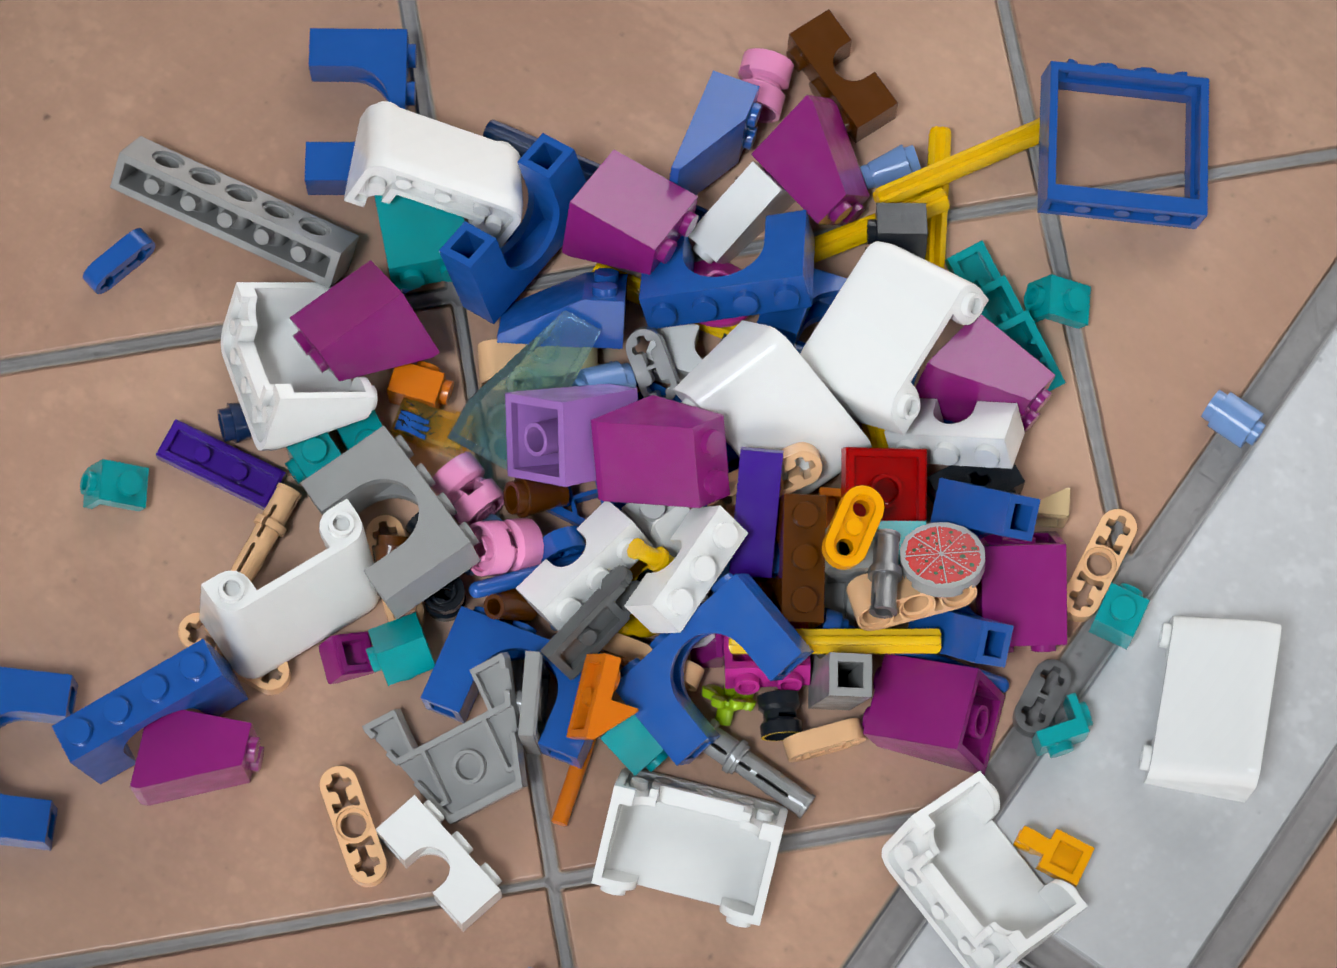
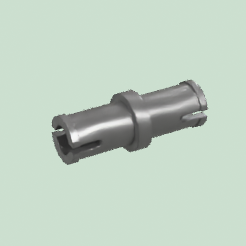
(885, 573)

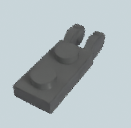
(593, 623)

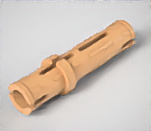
(266, 531)

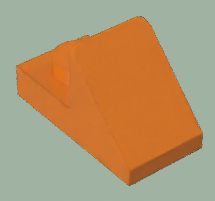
(593, 708)

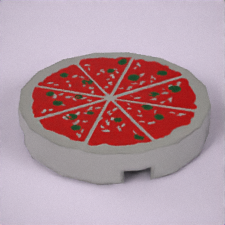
(942, 559)

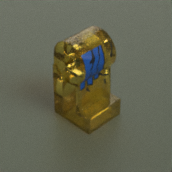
(426, 427)

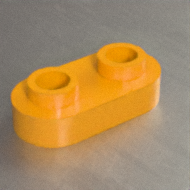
(852, 529)

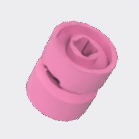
(770, 72)
(462, 477)
(507, 546)

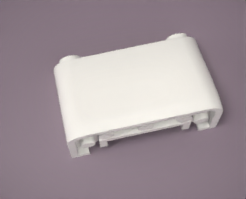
(437, 167)
(884, 331)
(274, 379)
(771, 399)
(297, 609)
(1213, 706)
(690, 843)
(975, 881)

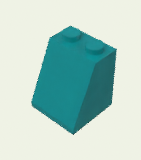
(413, 239)

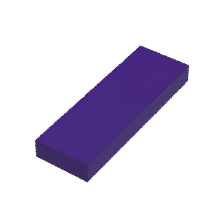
(220, 464)
(757, 510)

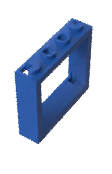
(1115, 204)

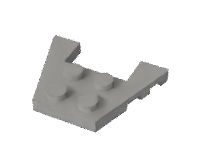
(470, 763)

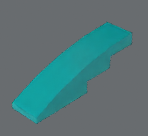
(1003, 306)

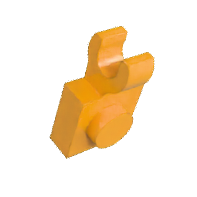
(1061, 855)

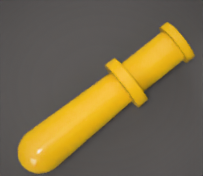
(656, 558)

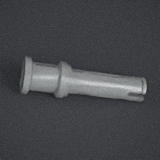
(737, 758)

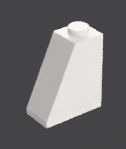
(739, 215)

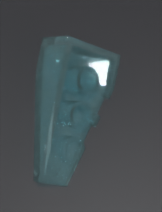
(544, 363)

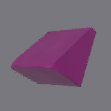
(710, 655)
(345, 656)

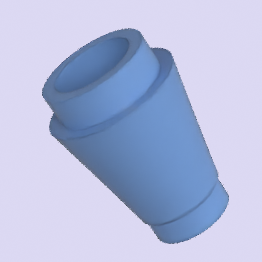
(890, 166)

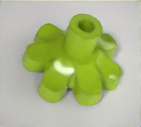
(727, 702)

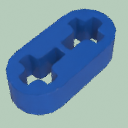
(119, 261)
(563, 543)

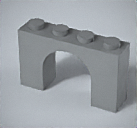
(437, 547)
(841, 679)

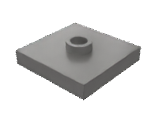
(533, 701)

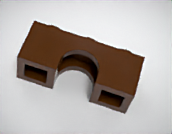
(816, 51)
(801, 563)

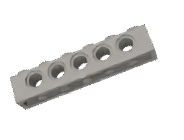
(234, 211)

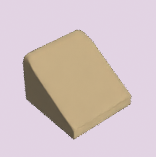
(1054, 510)

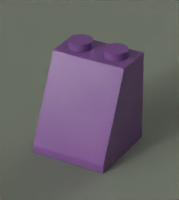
(553, 432)

